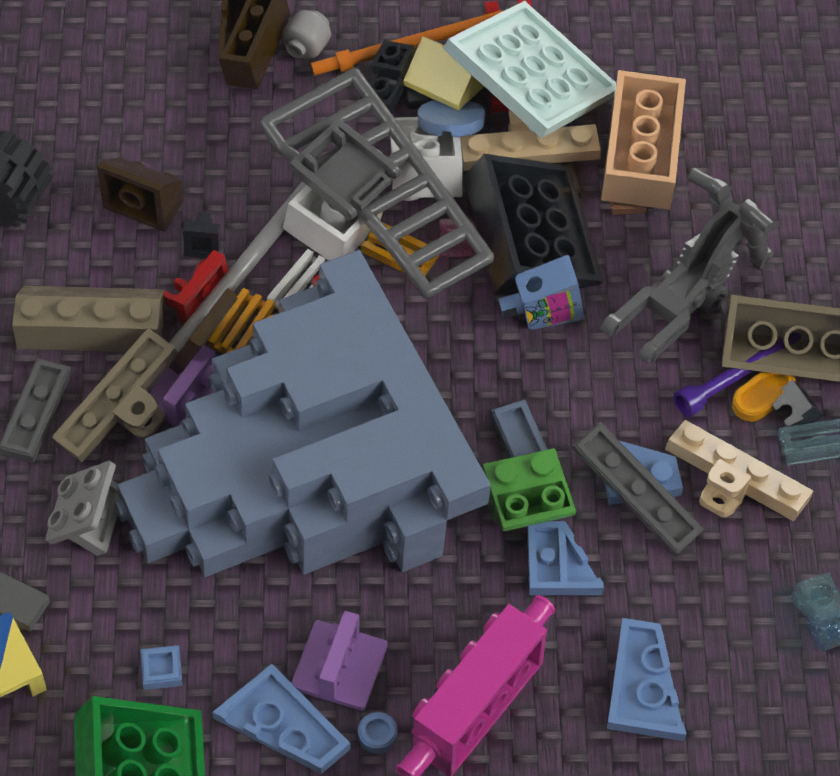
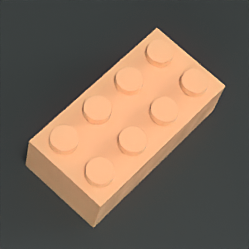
(644, 140)

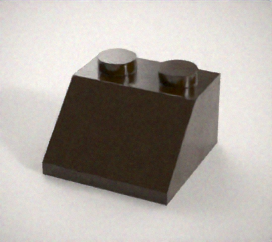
(139, 192)

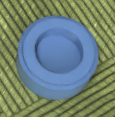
(377, 732)

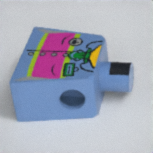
(545, 295)

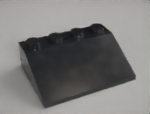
(525, 224)

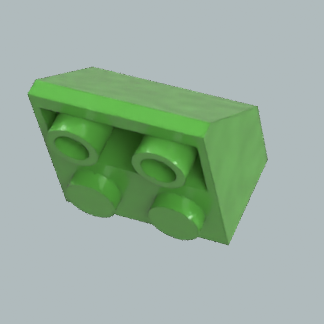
(528, 490)

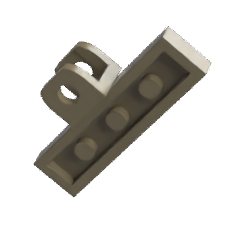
(120, 399)

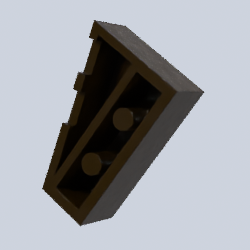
(249, 38)

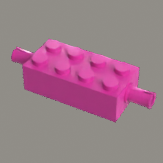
(478, 689)

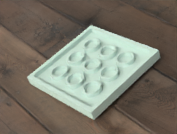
(531, 68)

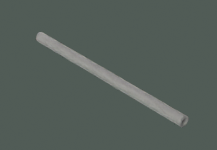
(233, 277)

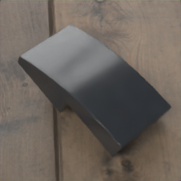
(390, 70)

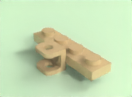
(562, 145)
(736, 474)

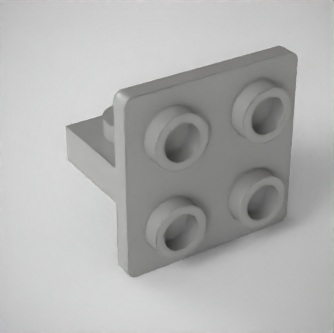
(86, 509)

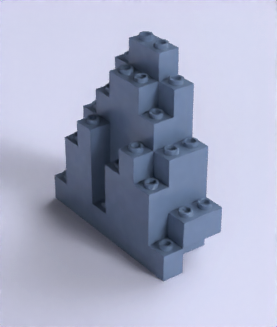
(309, 443)

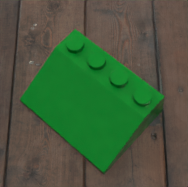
(137, 739)

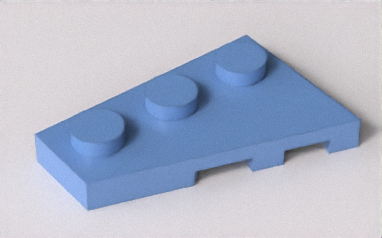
(642, 684)
(283, 720)

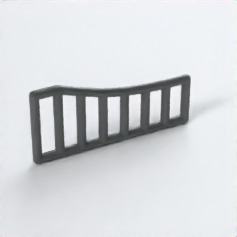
(407, 152)

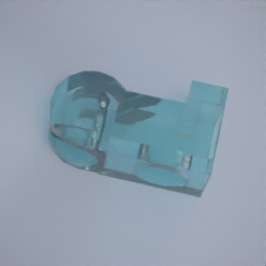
(821, 608)

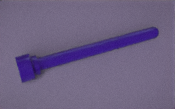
(692, 398)

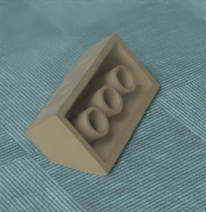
(85, 317)
(758, 323)

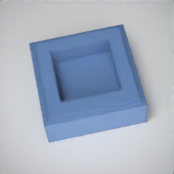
(161, 667)

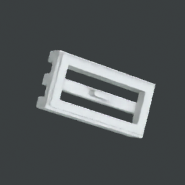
(294, 273)

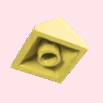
(440, 76)

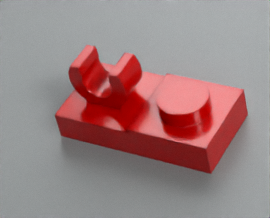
(193, 293)

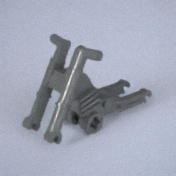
(700, 269)

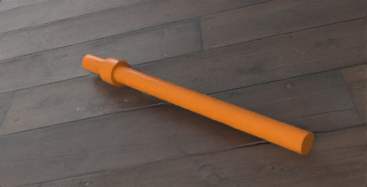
(345, 60)

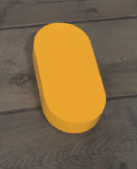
(757, 395)

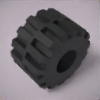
(22, 178)

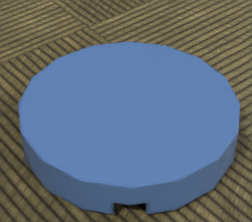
(438, 117)

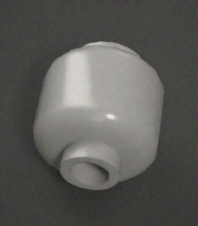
(306, 34)

